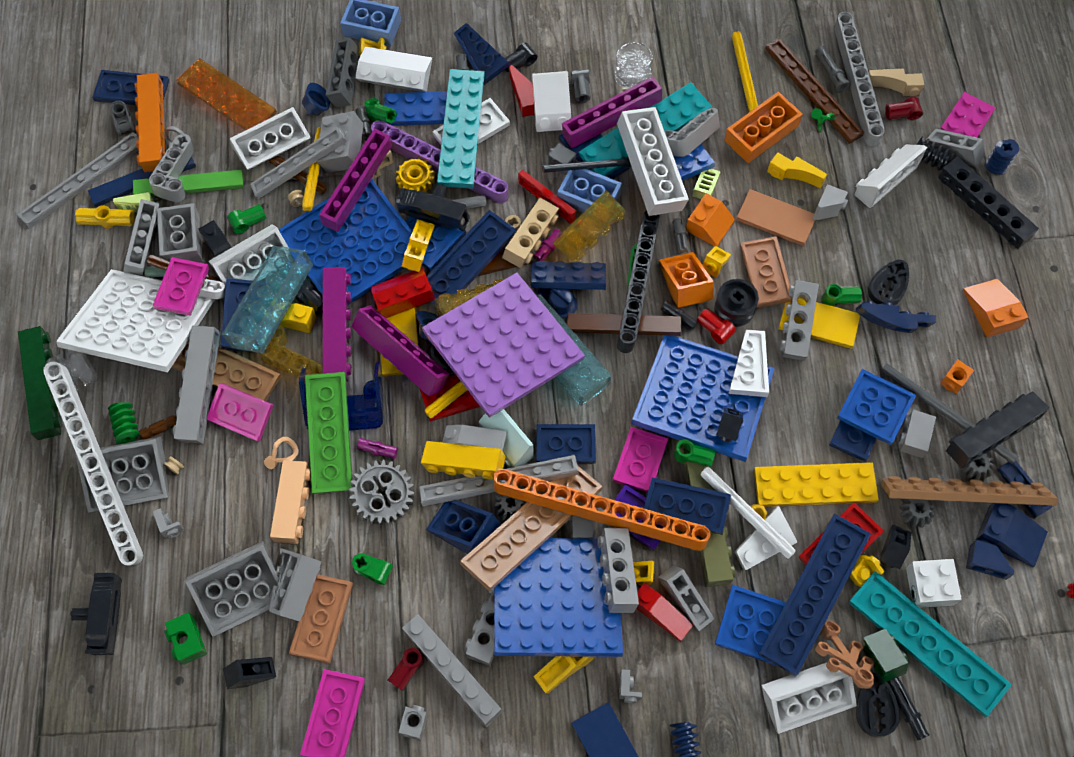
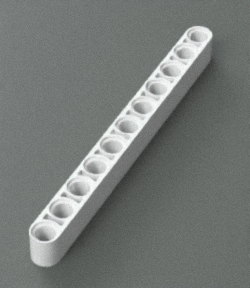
(100, 470)

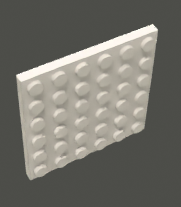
(125, 327)

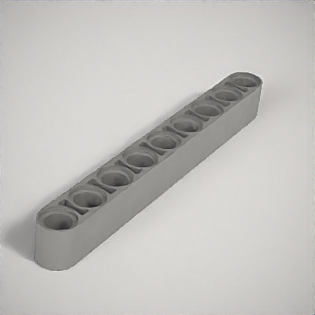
(859, 79)

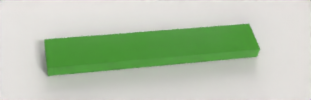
(199, 182)

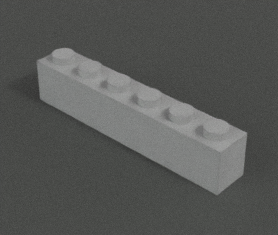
(196, 385)
(452, 670)

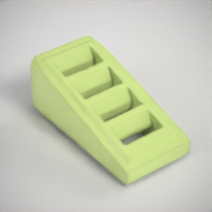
(699, 192)
(132, 202)

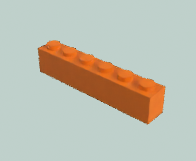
(150, 121)

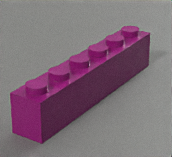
(608, 112)
(355, 180)
(336, 321)
(400, 350)

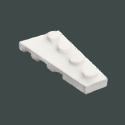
(751, 368)

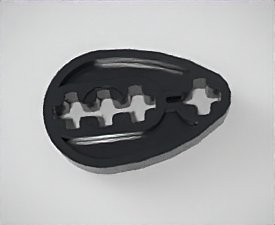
(881, 279)
(889, 709)

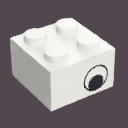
(933, 583)

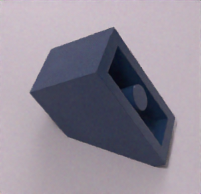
(988, 560)

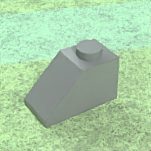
(830, 203)

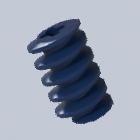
(1002, 156)
(685, 739)

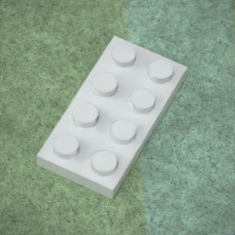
(491, 122)

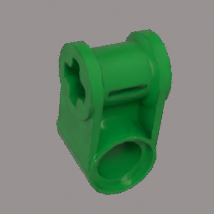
(375, 569)

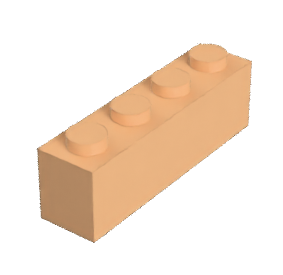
(290, 502)

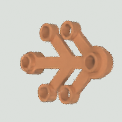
(861, 676)

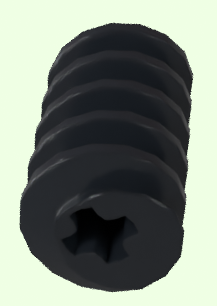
(935, 155)

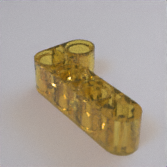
(293, 359)

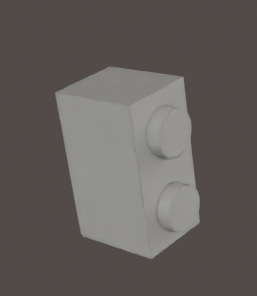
(917, 433)

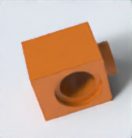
(960, 371)

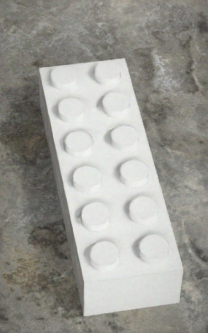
(652, 161)

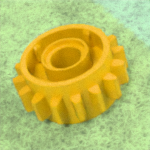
(413, 168)

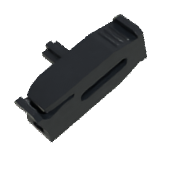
(433, 208)
(101, 614)

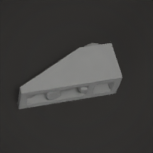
(967, 148)
(474, 436)
(686, 596)

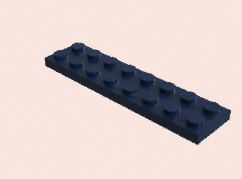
(814, 595)

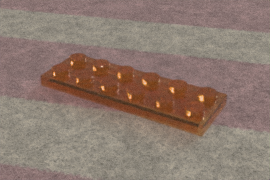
(225, 95)

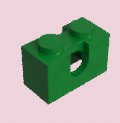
(193, 647)

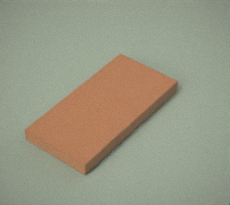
(776, 217)
(766, 271)
(322, 620)

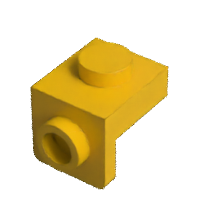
(368, 43)

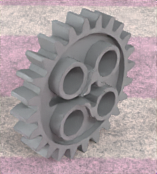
(364, 499)

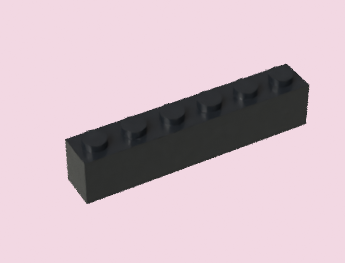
(996, 429)

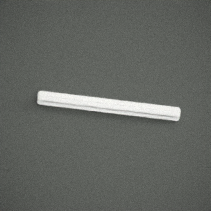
(748, 513)

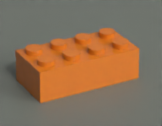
(763, 127)

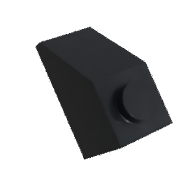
(214, 238)
(729, 424)
(896, 547)
(249, 672)

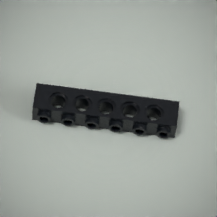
(988, 203)

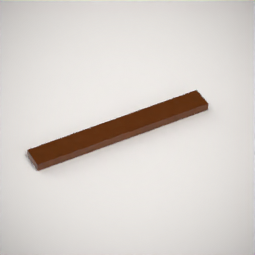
(814, 90)

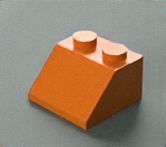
(710, 220)

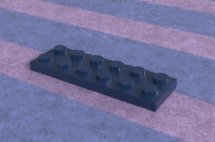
(470, 255)

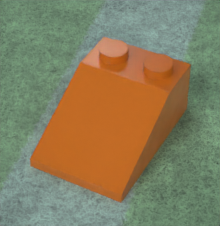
(687, 279)
(995, 307)

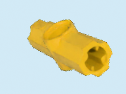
(112, 218)

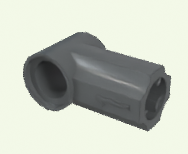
(581, 81)

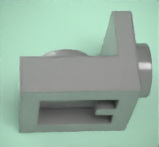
(165, 524)
(625, 685)

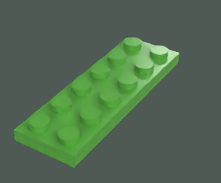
(328, 432)

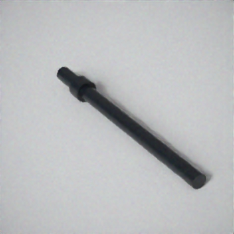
(625, 162)

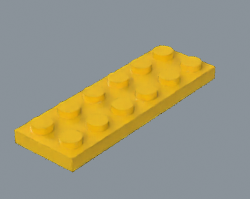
(815, 484)

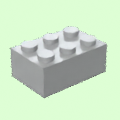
(344, 155)
(179, 232)

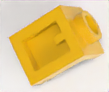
(715, 261)
(864, 569)

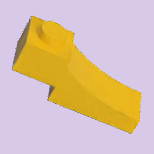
(798, 169)
(417, 245)
(559, 670)

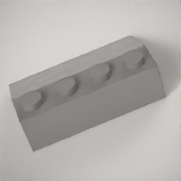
(136, 472)
(234, 588)

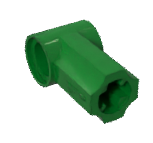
(377, 112)
(242, 220)
(842, 295)
(696, 454)

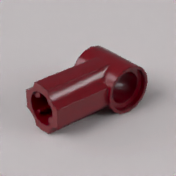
(909, 108)
(405, 671)

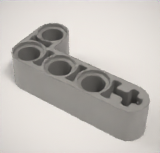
(693, 133)
(164, 178)

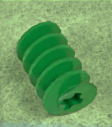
(123, 422)

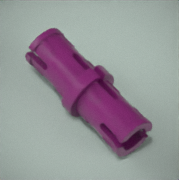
(547, 246)
(377, 448)

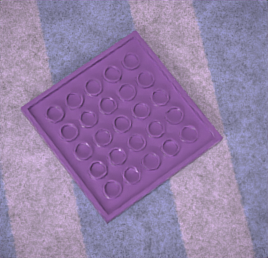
(503, 344)

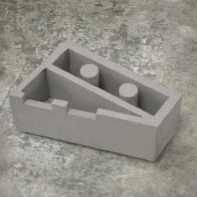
(294, 584)

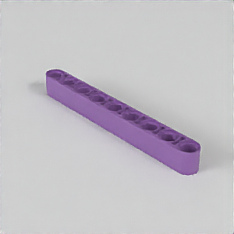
(415, 148)

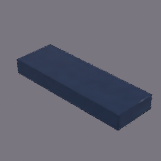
(1014, 472)

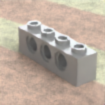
(141, 237)
(808, 292)
(627, 599)
(482, 653)

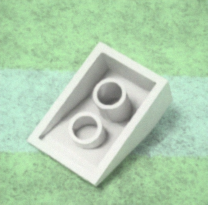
(551, 100)

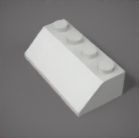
(394, 69)
(269, 138)
(889, 174)
(247, 257)
(808, 697)

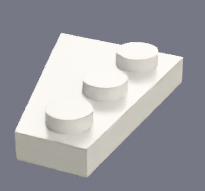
(757, 547)

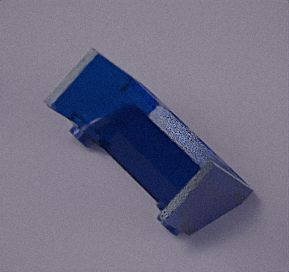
(363, 410)

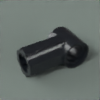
(523, 55)
(309, 296)

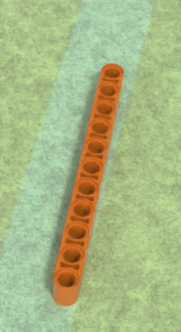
(607, 516)

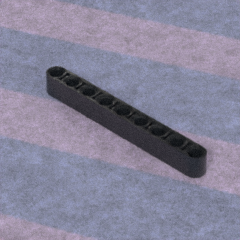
(640, 271)

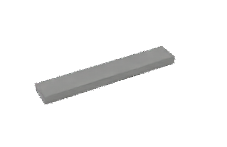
(298, 162)

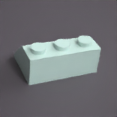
(517, 446)

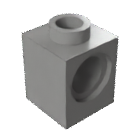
(413, 732)

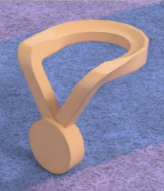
(271, 461)

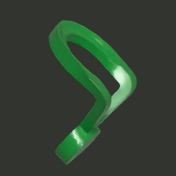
(817, 114)

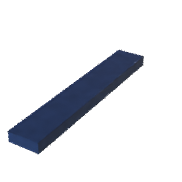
(122, 185)

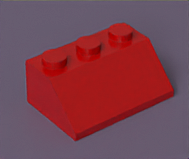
(402, 293)

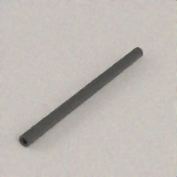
(941, 407)

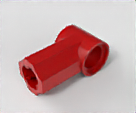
(720, 329)

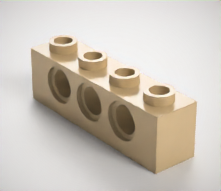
(520, 255)

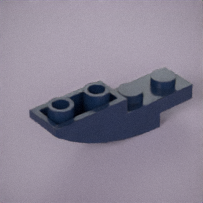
(889, 317)

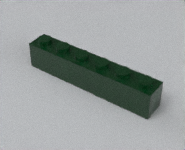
(41, 405)

